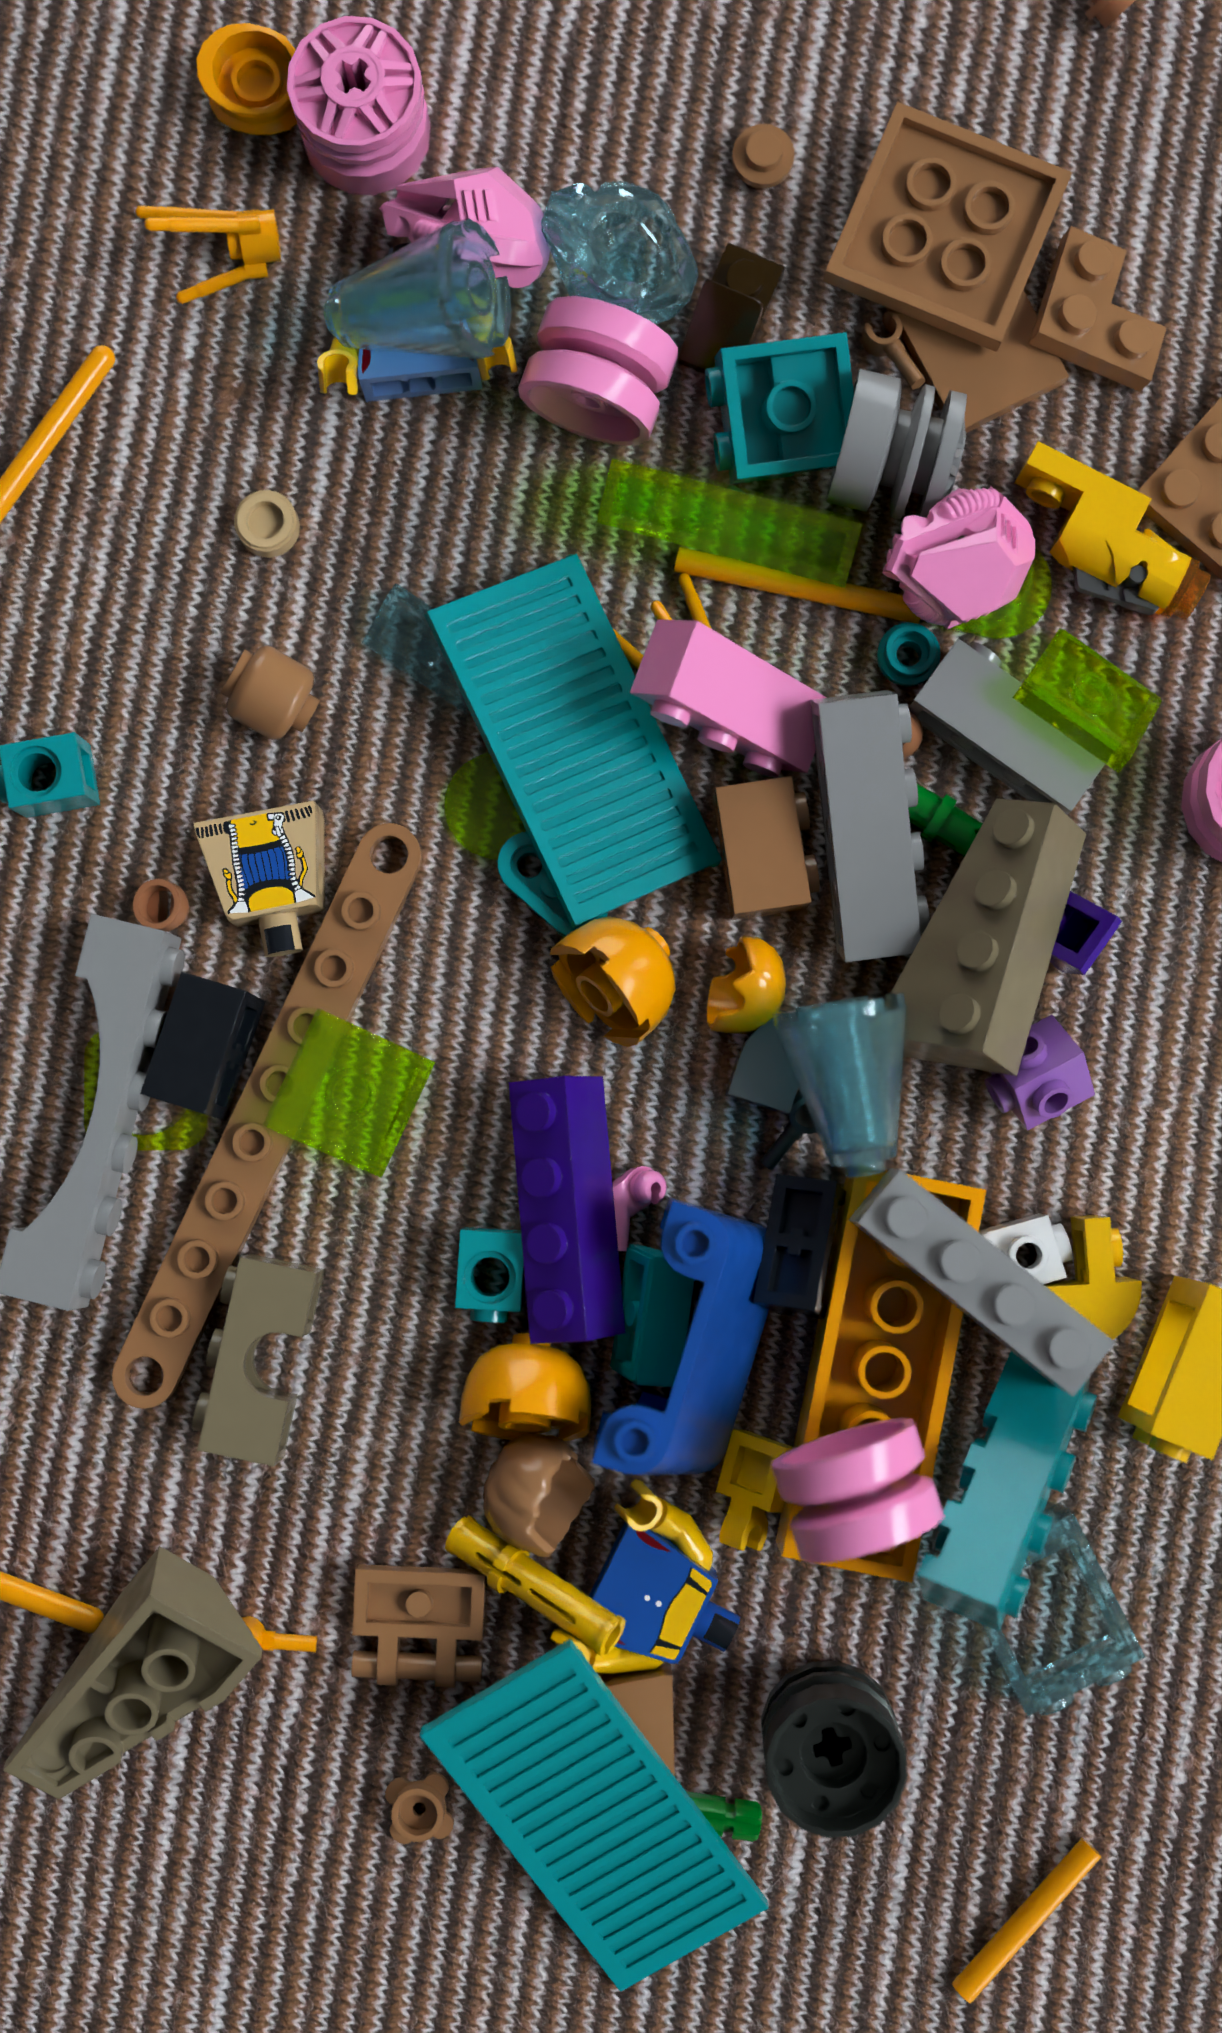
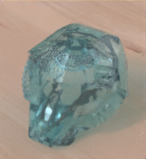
(620, 248)

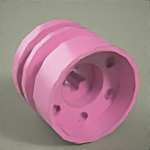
(359, 104)

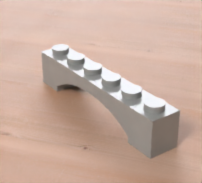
(61, 1250)

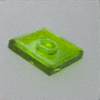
(1088, 699)
(349, 1093)

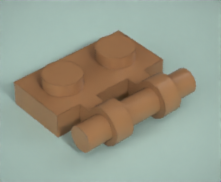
(418, 1604)

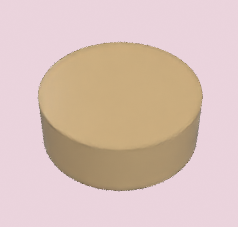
(267, 523)

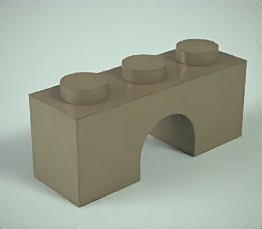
(241, 1412)

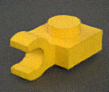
(752, 1488)

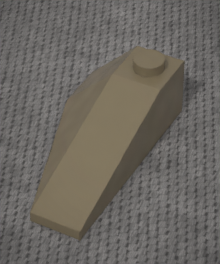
(150, 1662)

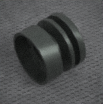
(839, 1784)

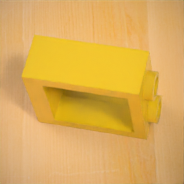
(1179, 1376)

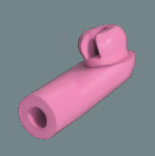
(633, 1193)

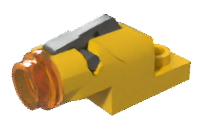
(1102, 539)

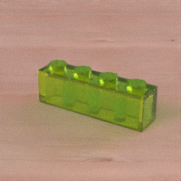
(729, 520)

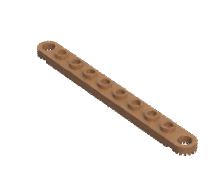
(248, 1152)

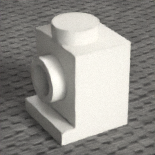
(1049, 1241)

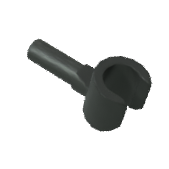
(799, 1123)

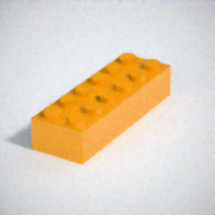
(880, 1353)

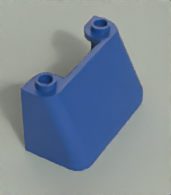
(696, 1422)

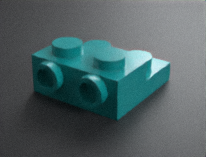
(781, 406)

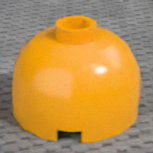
(618, 975)
(526, 1391)

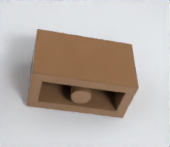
(764, 847)

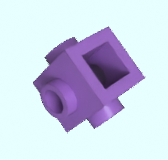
(1049, 1077)

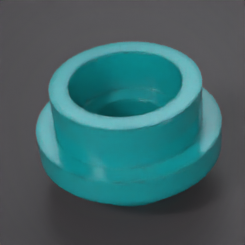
(919, 639)

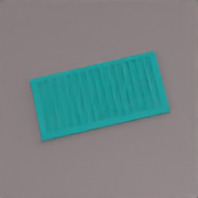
(573, 739)
(594, 1815)

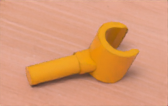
(279, 1641)

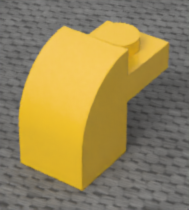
(1096, 1292)

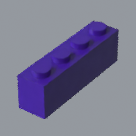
(566, 1209)

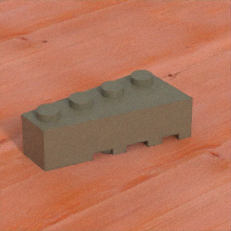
(991, 940)

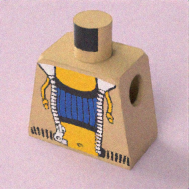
(268, 869)

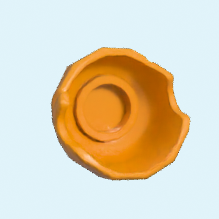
(750, 992)

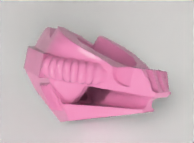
(486, 198)
(966, 577)

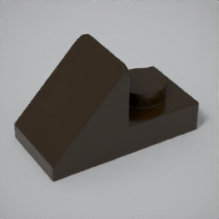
(730, 306)

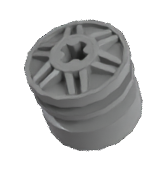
(898, 447)

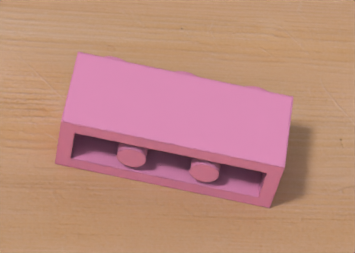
(727, 696)

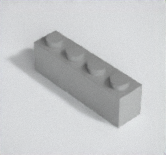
(868, 824)
(982, 1281)

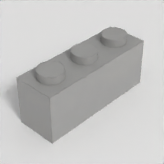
(974, 712)

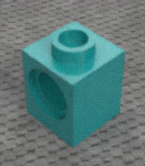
(74, 781)
(481, 1244)

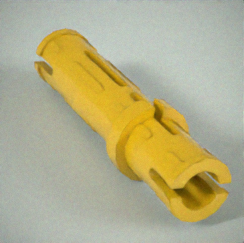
(541, 1589)

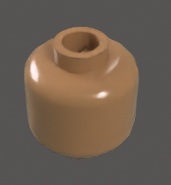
(270, 692)

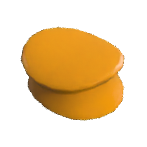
(246, 78)

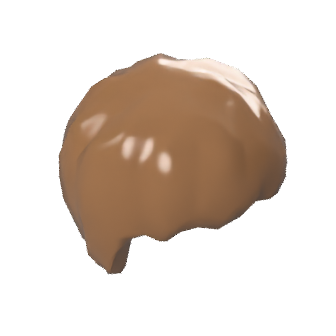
(535, 1492)

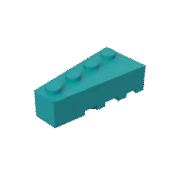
(1004, 1496)

